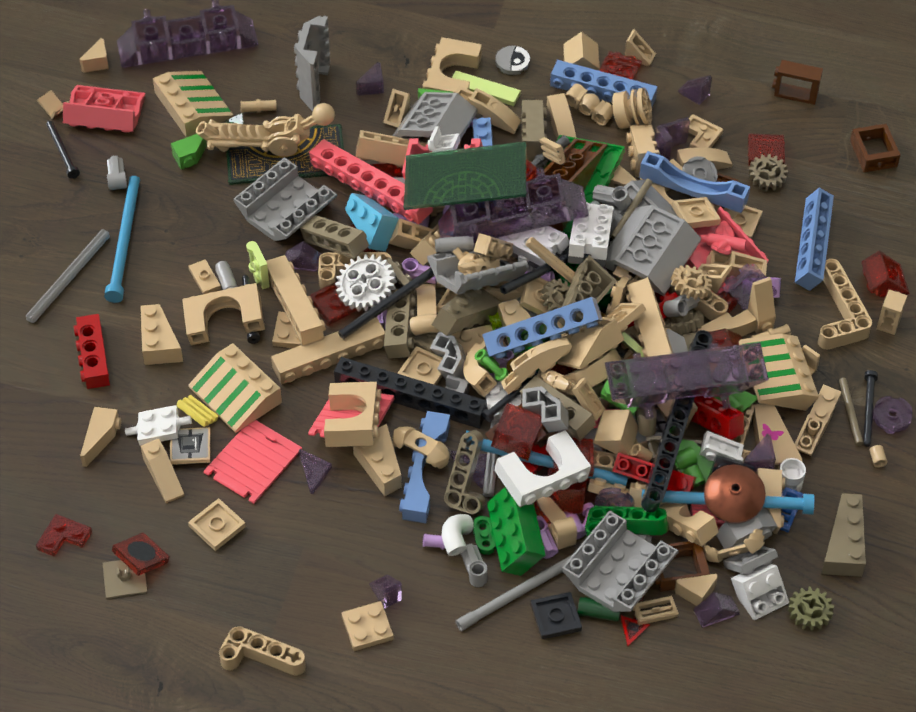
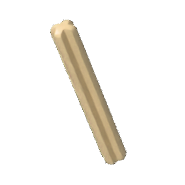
(550, 259)

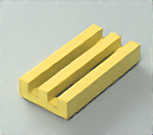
(197, 410)

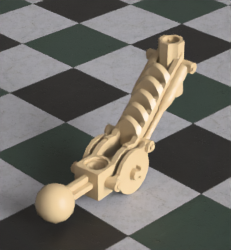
(278, 136)

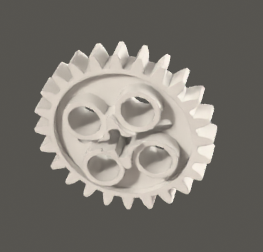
(365, 282)

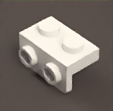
(443, 143)
(721, 446)

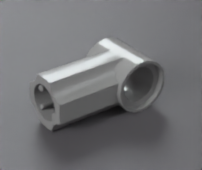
(116, 176)
(611, 196)
(679, 306)
(474, 564)

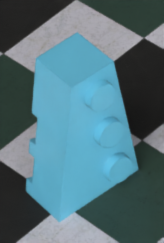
(372, 219)

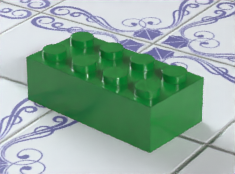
(515, 533)

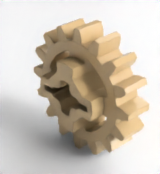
(691, 282)

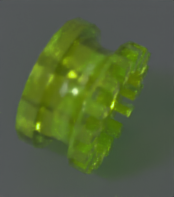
(495, 321)

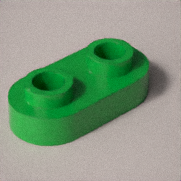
(484, 537)

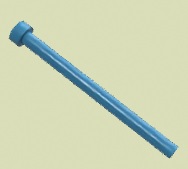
(114, 291)
(547, 461)
(805, 504)

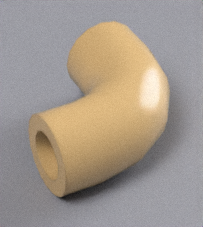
(423, 324)

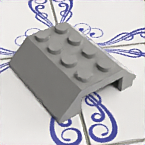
(312, 59)
(447, 273)

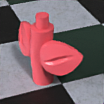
(724, 239)

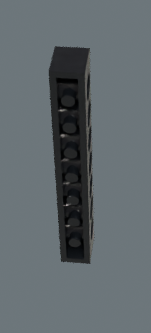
(414, 393)

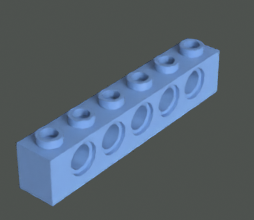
(596, 82)
(814, 239)
(494, 339)

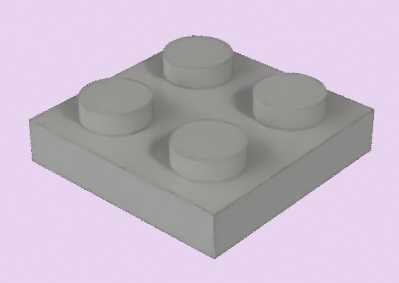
(747, 562)

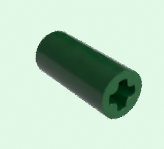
(591, 608)

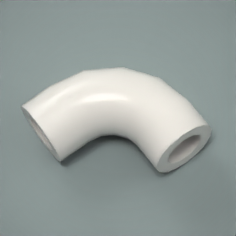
(452, 533)

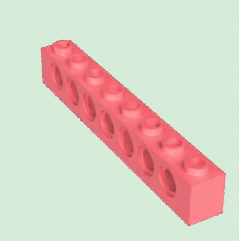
(365, 179)

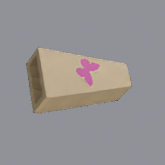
(768, 421)

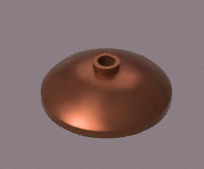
(734, 505)

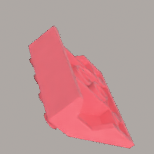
(103, 108)

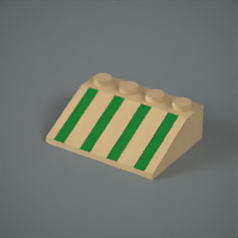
(190, 99)
(788, 373)
(236, 388)

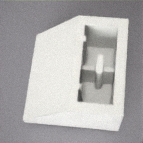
(761, 590)

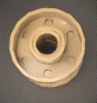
(632, 107)

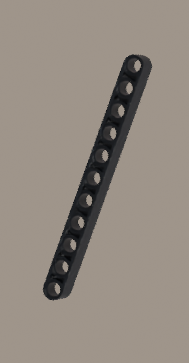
(669, 442)

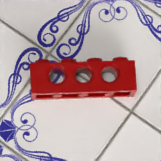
(92, 351)
(724, 422)

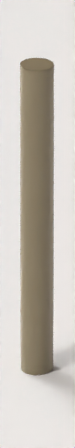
(636, 201)
(851, 412)

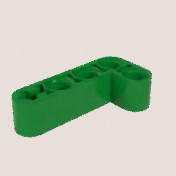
(638, 520)

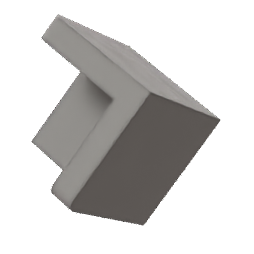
(457, 384)

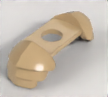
(436, 451)
(750, 544)

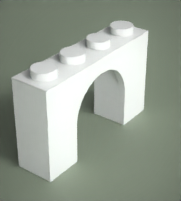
(528, 487)

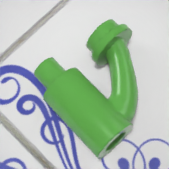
(491, 365)

